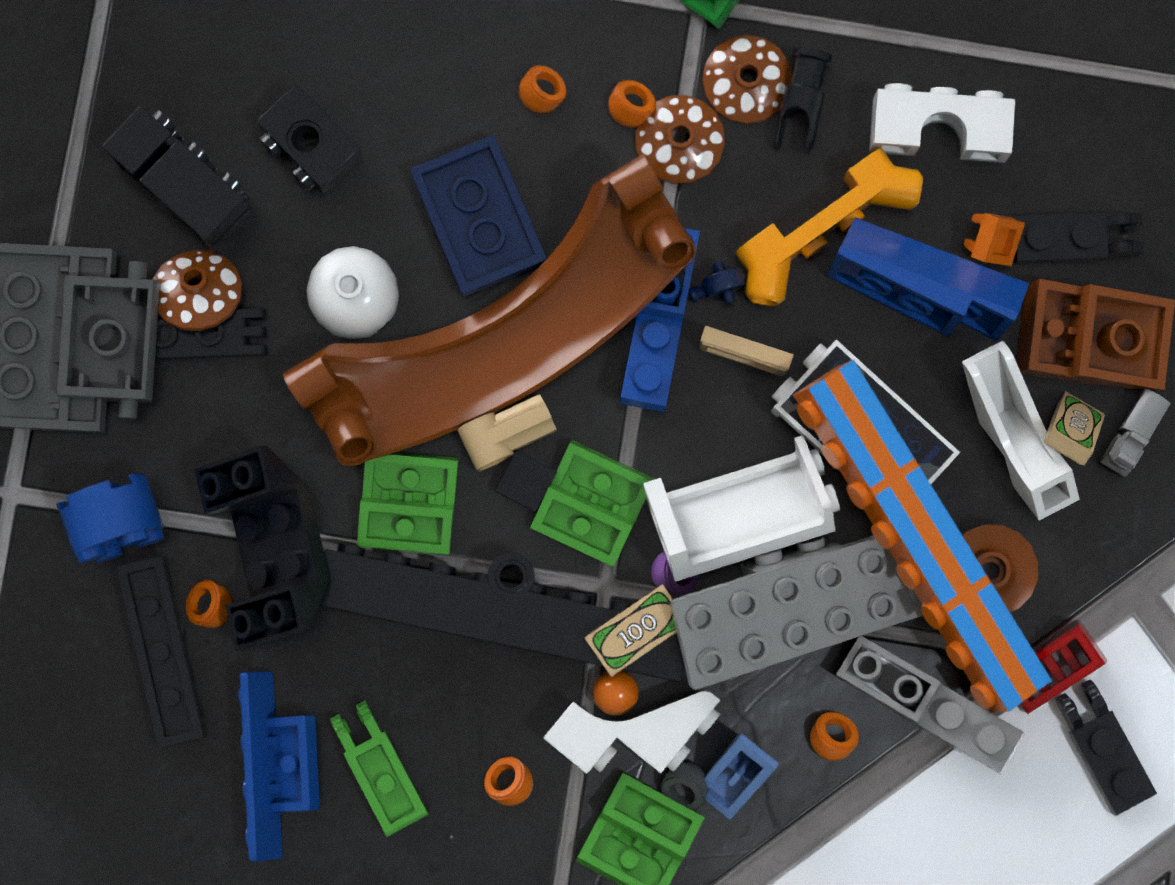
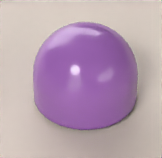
(662, 574)

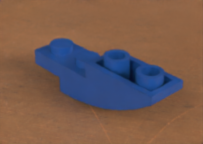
(656, 343)

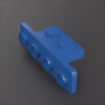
(277, 765)

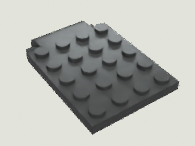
(73, 337)

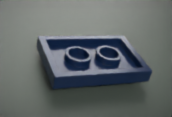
(478, 215)

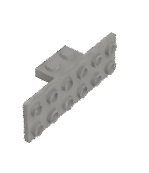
(790, 607)

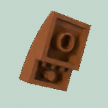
(1095, 335)

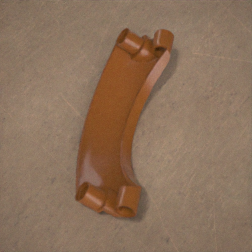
(431, 384)

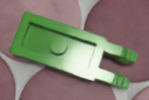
(380, 773)

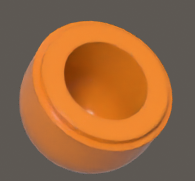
(536, 99)
(626, 113)
(216, 613)
(615, 694)
(826, 746)
(518, 790)

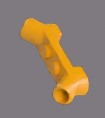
(870, 182)

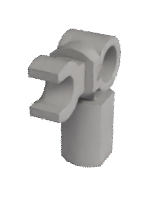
(1137, 429)

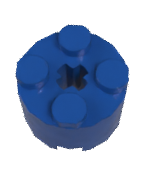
(111, 517)

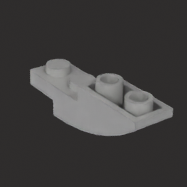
(930, 705)

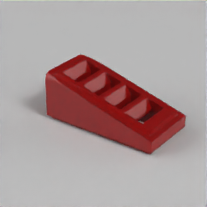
(1089, 648)

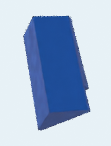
(926, 282)

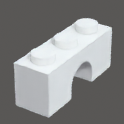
(980, 120)

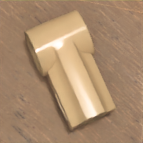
(495, 436)

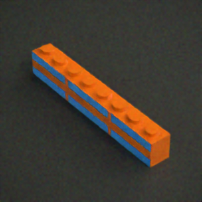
(921, 538)

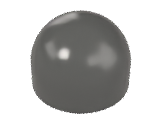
(691, 776)

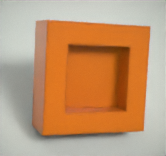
(996, 238)

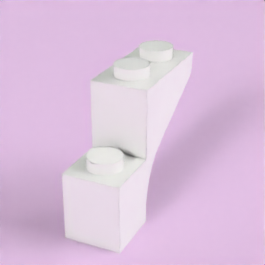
(1018, 432)
(654, 736)

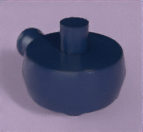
(721, 283)

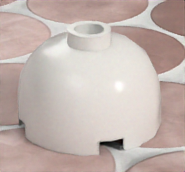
(352, 292)

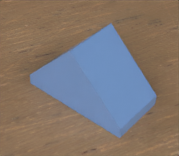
(737, 775)

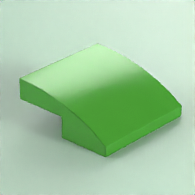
(408, 503)
(592, 503)
(639, 836)

